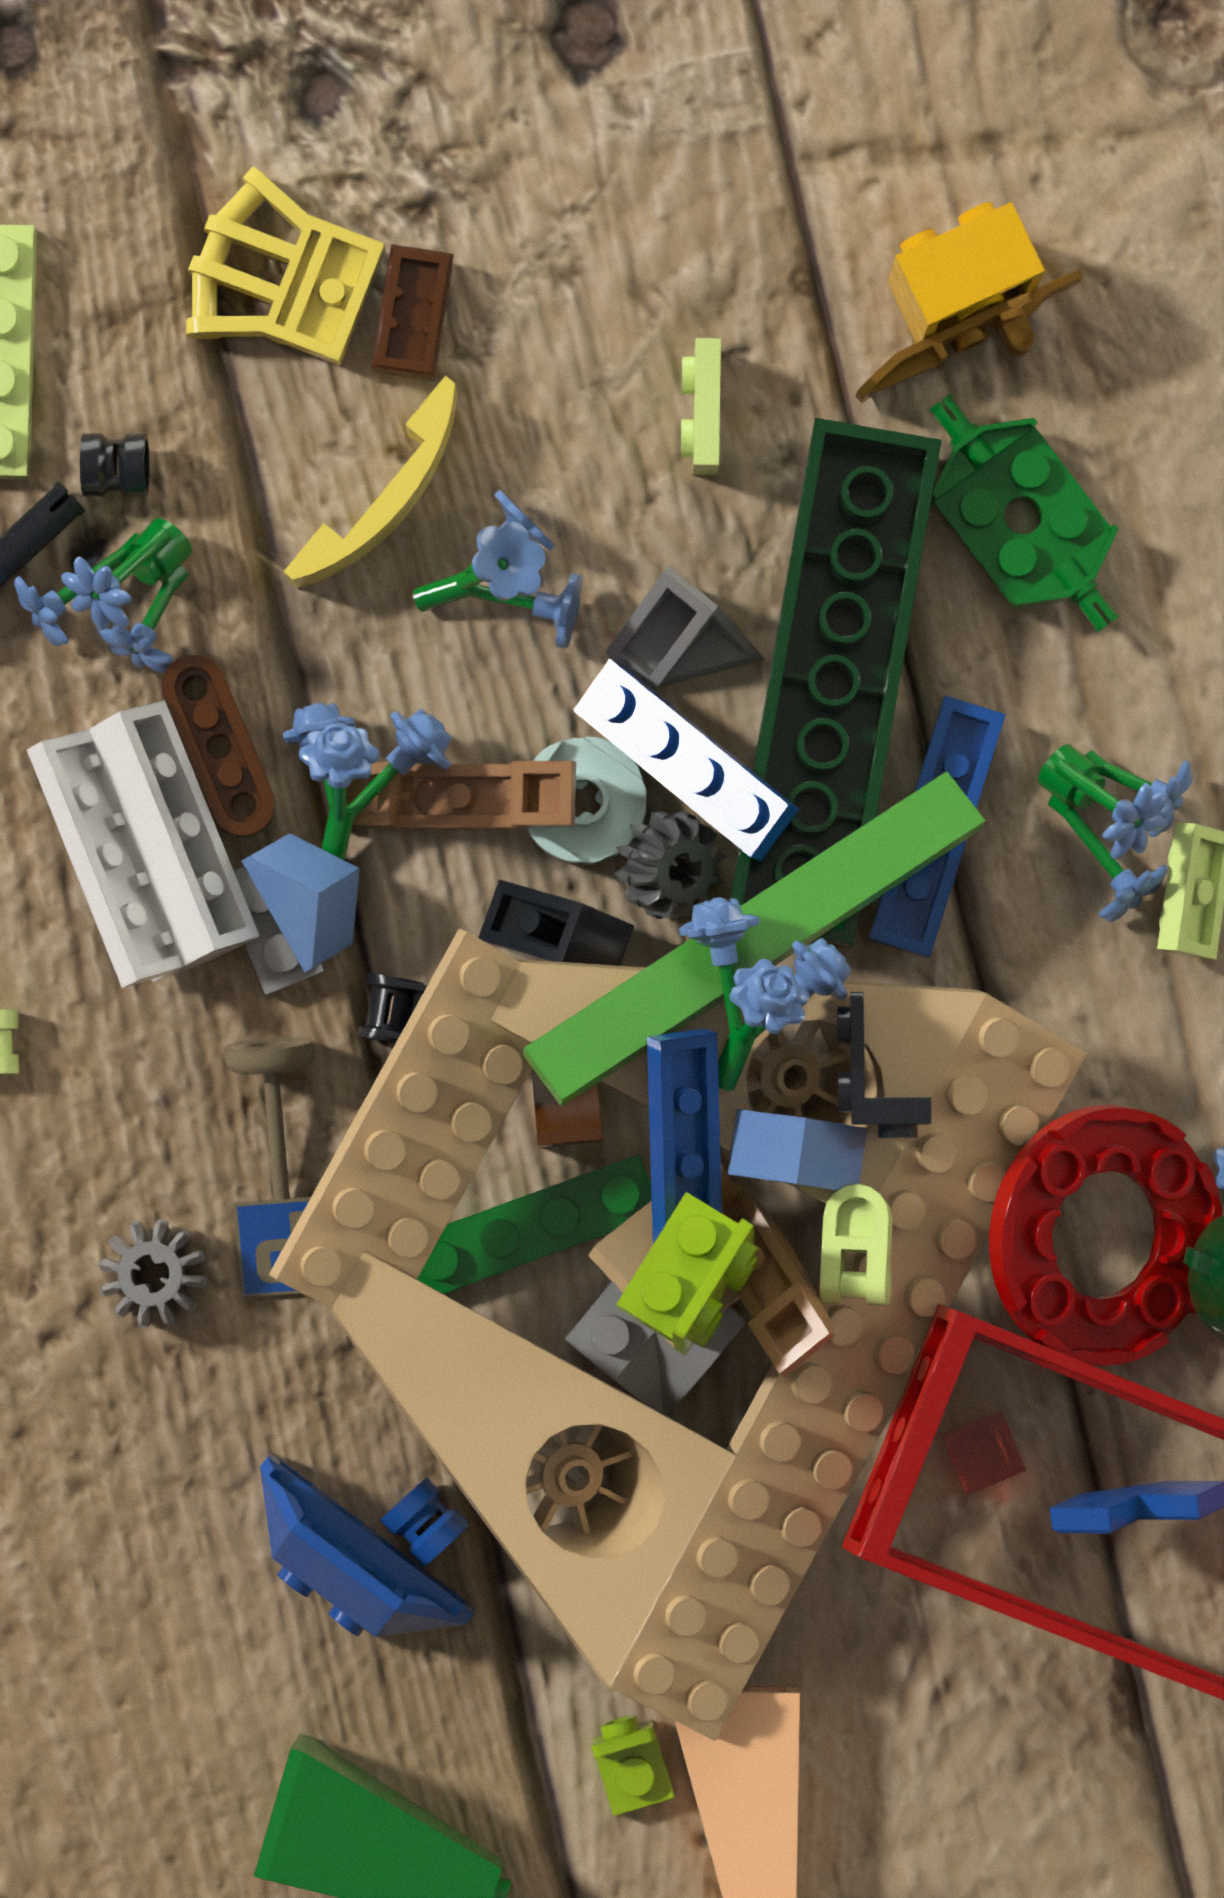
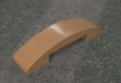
(472, 797)
(778, 1293)

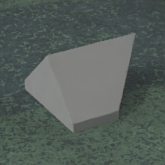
(679, 635)

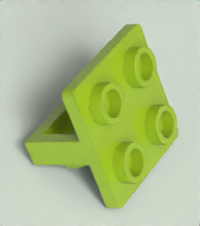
(689, 1273)

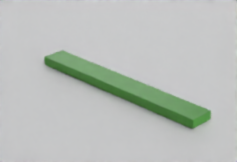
(793, 909)

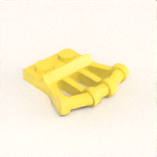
(319, 292)

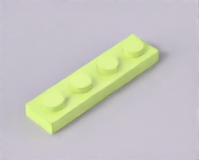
(17, 321)

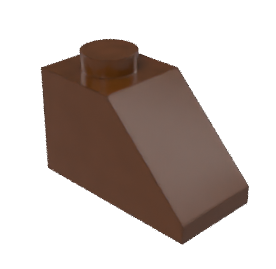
(566, 1125)

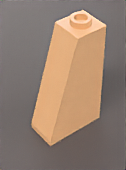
(750, 1792)

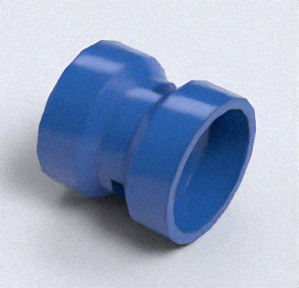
(414, 1511)

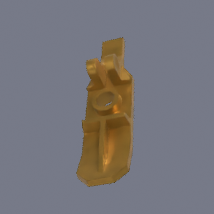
(1007, 318)

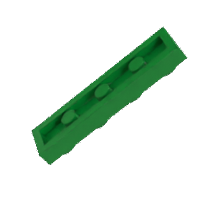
(537, 1225)

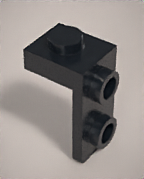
(894, 1116)

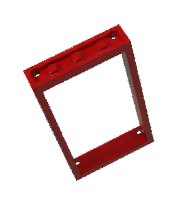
(907, 1448)

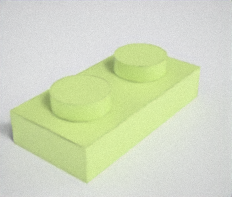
(702, 379)
(1193, 892)

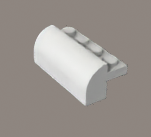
(143, 844)

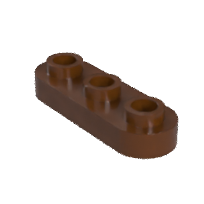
(198, 725)

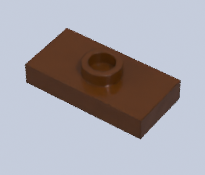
(412, 312)

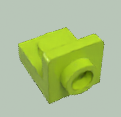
(631, 1764)

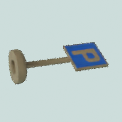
(267, 1224)

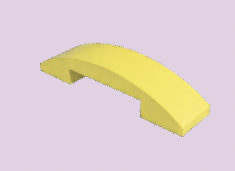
(330, 553)

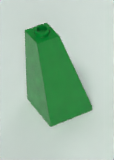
(361, 1839)

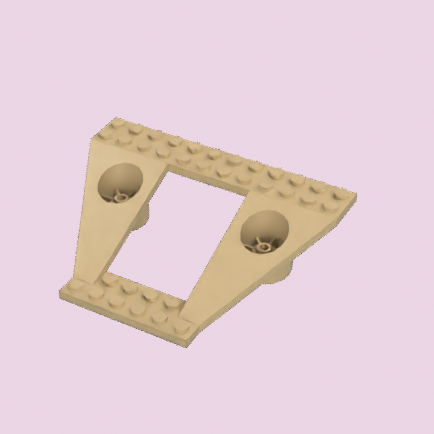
(692, 1541)

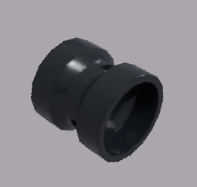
(100, 465)

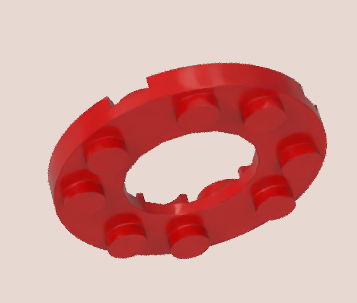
(1021, 1252)

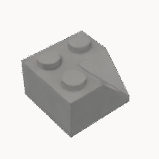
(641, 1357)

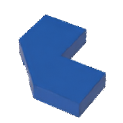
(1115, 1508)

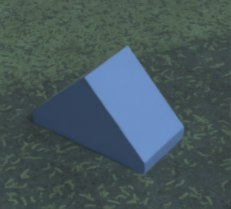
(308, 896)
(796, 1150)

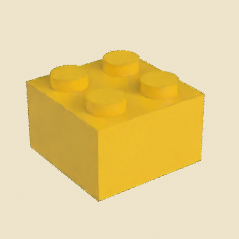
(964, 269)

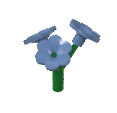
(511, 568)

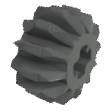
(670, 864)

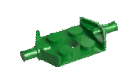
(1011, 464)

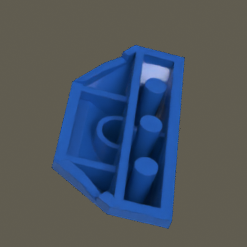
(349, 1562)

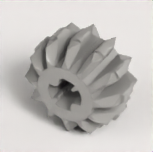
(146, 1294)

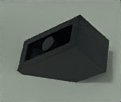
(553, 927)

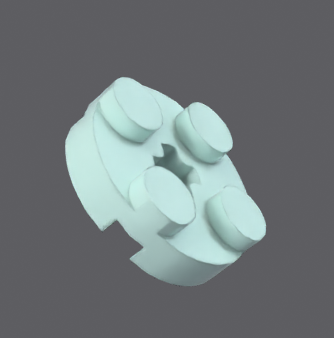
(619, 795)

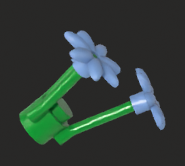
(150, 557)
(1078, 781)

